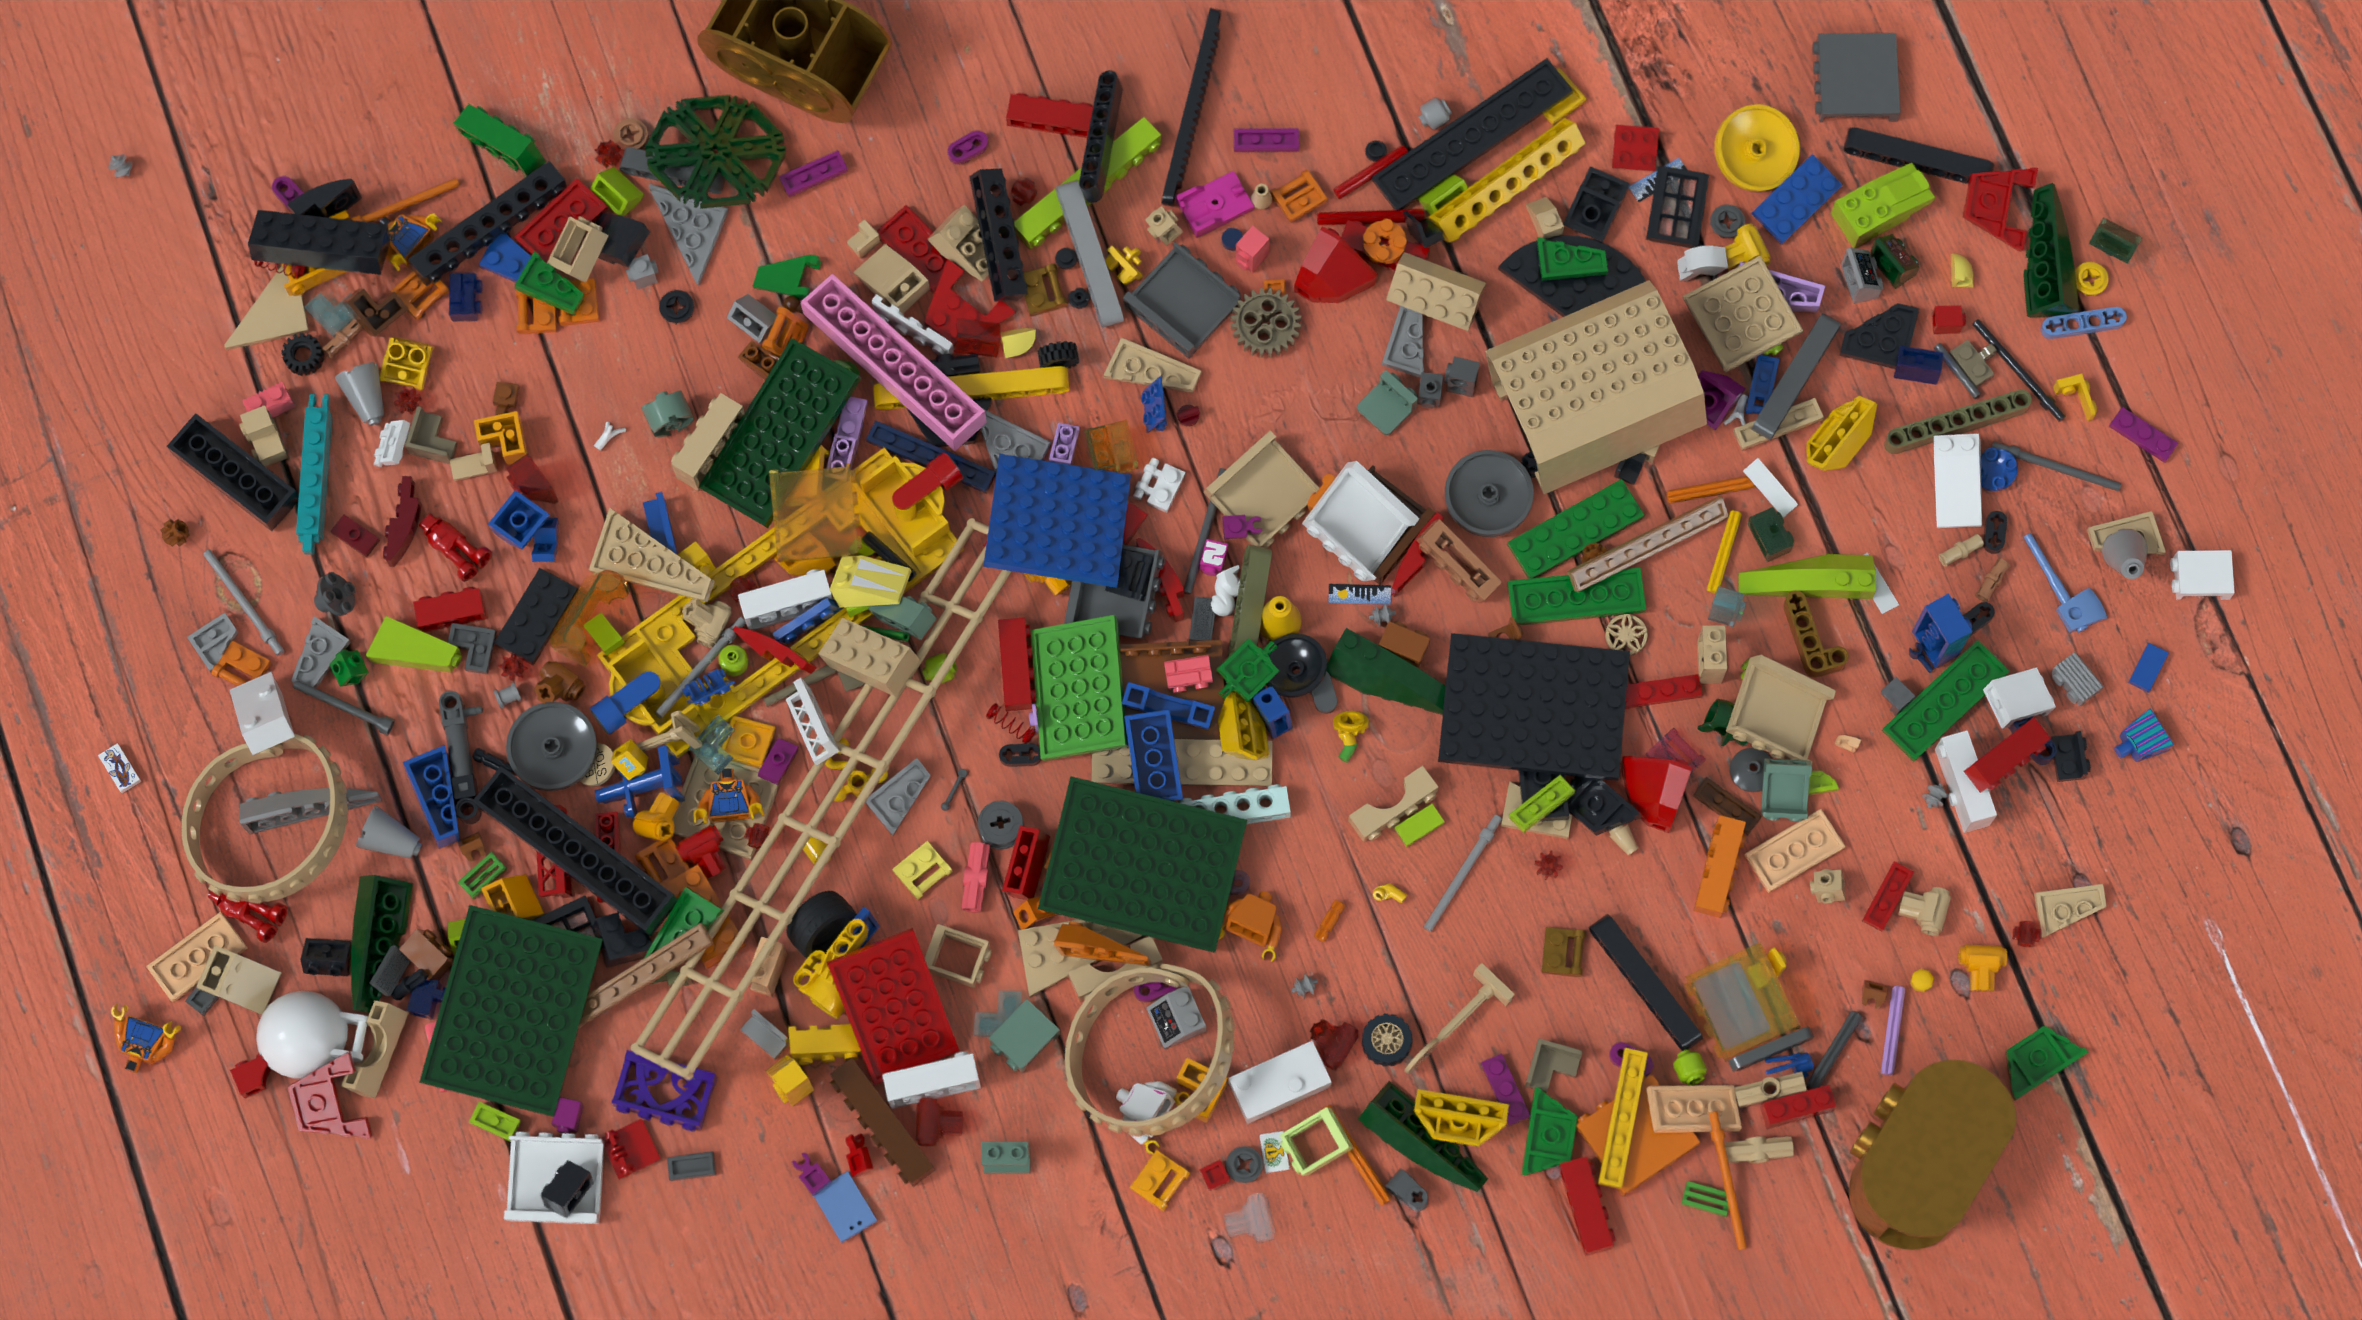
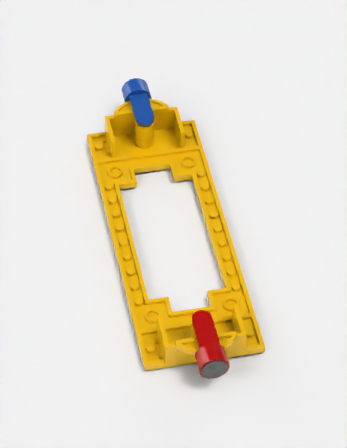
(895, 503)

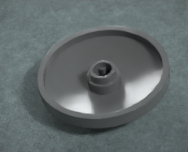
(1489, 493)
(551, 746)

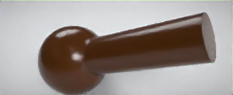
(793, 304)

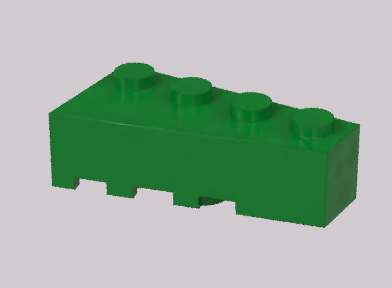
(499, 139)

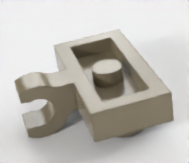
(1973, 362)

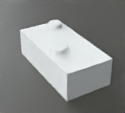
(784, 599)
(261, 713)
(1972, 807)
(932, 1080)
(1279, 1082)

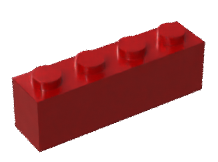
(1049, 115)
(1354, 233)
(1015, 664)
(2008, 754)
(1586, 1206)

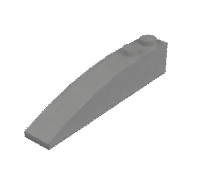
(296, 806)

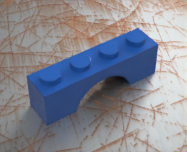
(1181, 710)

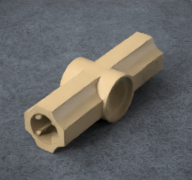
(1754, 1092)
(1759, 1149)

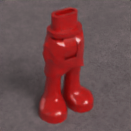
(446, 538)
(242, 909)

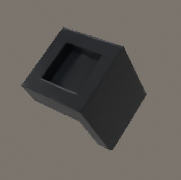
(1630, 468)

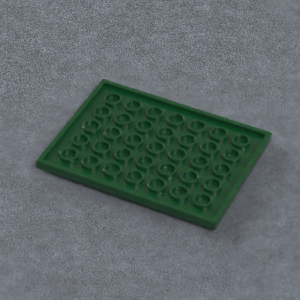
(1142, 864)
(511, 1011)

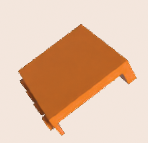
(1648, 1150)

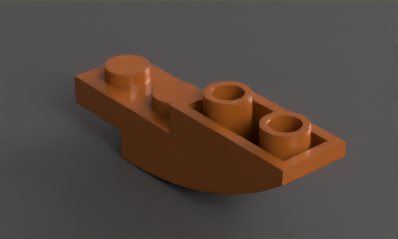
(758, 359)

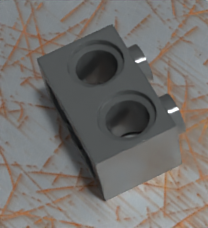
(1462, 376)

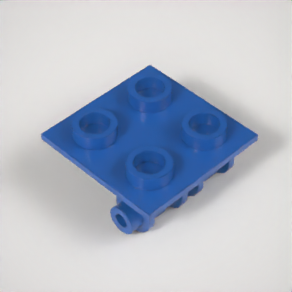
(1154, 406)
(701, 697)

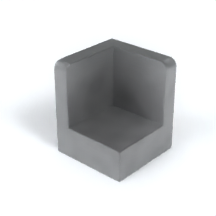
(1897, 695)

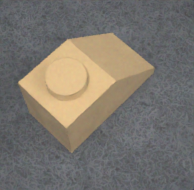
(1545, 218)

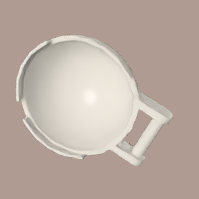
(306, 1032)

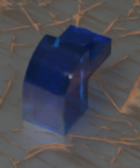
(425, 998)

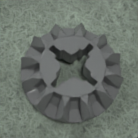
(1733, 214)
(1246, 1154)

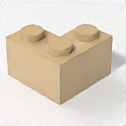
(263, 433)

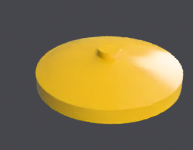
(1756, 148)

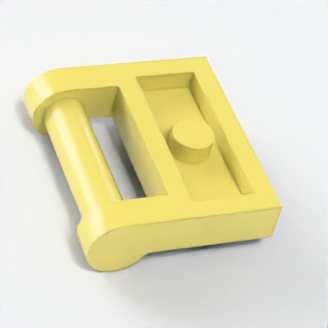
(917, 865)

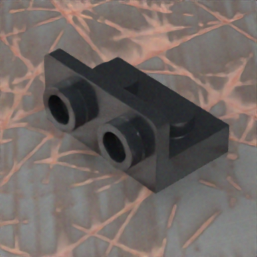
(2070, 757)
(325, 957)

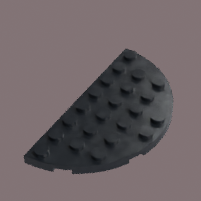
(1575, 293)

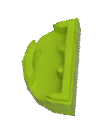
(1821, 783)

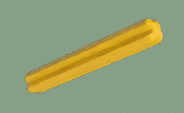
(1724, 551)

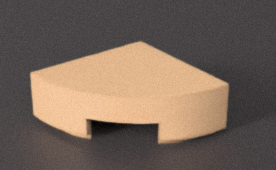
(1847, 742)

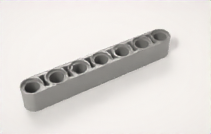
(1089, 254)

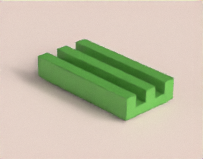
(462, 882)
(1687, 1192)

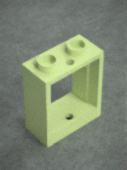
(1334, 1127)

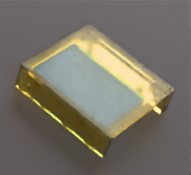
(1741, 1001)

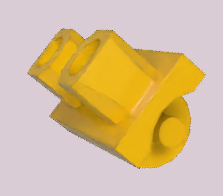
(1116, 258)

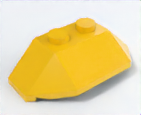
(1841, 434)
(1242, 729)
(1459, 1117)

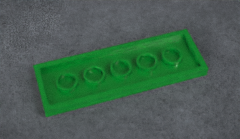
(1574, 529)
(1555, 599)
(1944, 701)

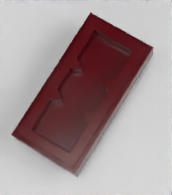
(355, 535)

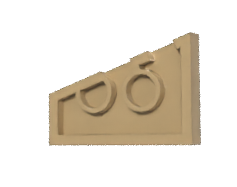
(1551, 828)
(2065, 906)

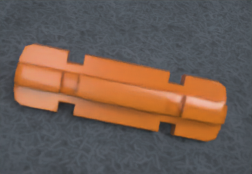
(1329, 921)

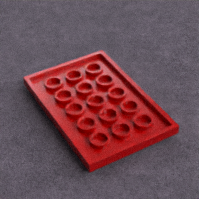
(893, 1005)

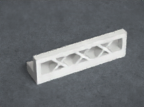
(816, 722)

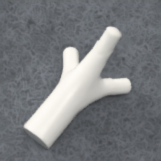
(1738, 411)
(607, 435)

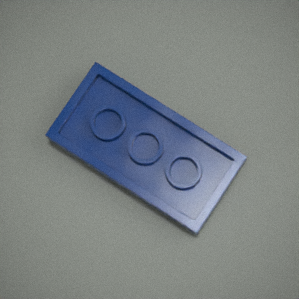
(1796, 199)

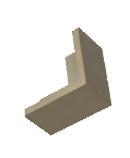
(424, 438)
(1551, 1058)

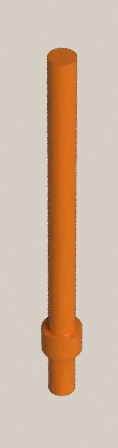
(408, 201)
(1718, 1136)

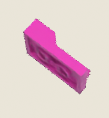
(1203, 215)

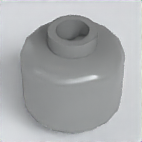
(1435, 113)

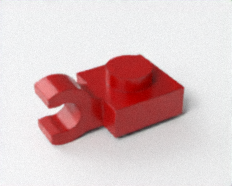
(859, 1156)

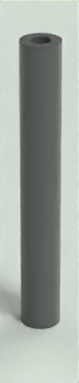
(1956, 369)

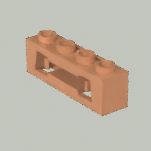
(1480, 584)

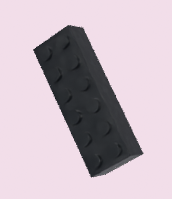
(319, 242)
(233, 472)

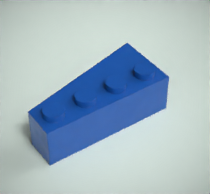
(433, 788)

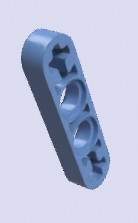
(2084, 326)

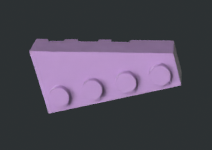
(1799, 293)

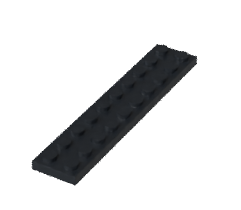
(1472, 135)

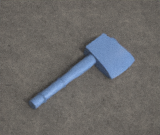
(2077, 611)

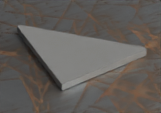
(692, 228)
(1009, 439)

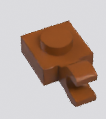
(505, 397)

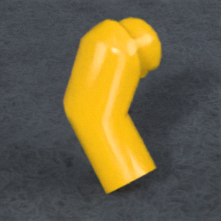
(1389, 891)

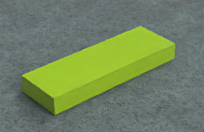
(1541, 803)

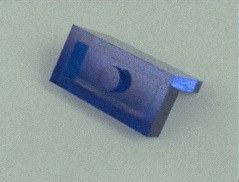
(1918, 365)

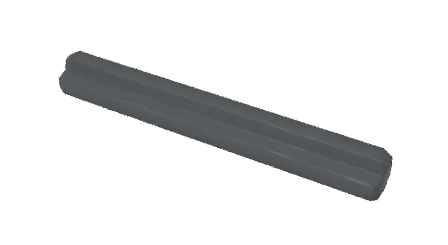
(1834, 1050)

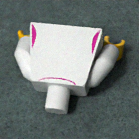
(1146, 1103)

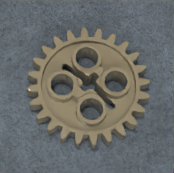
(1253, 309)

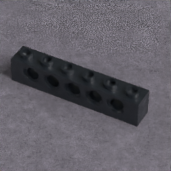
(999, 267)

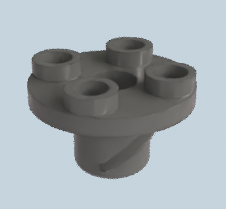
(334, 595)

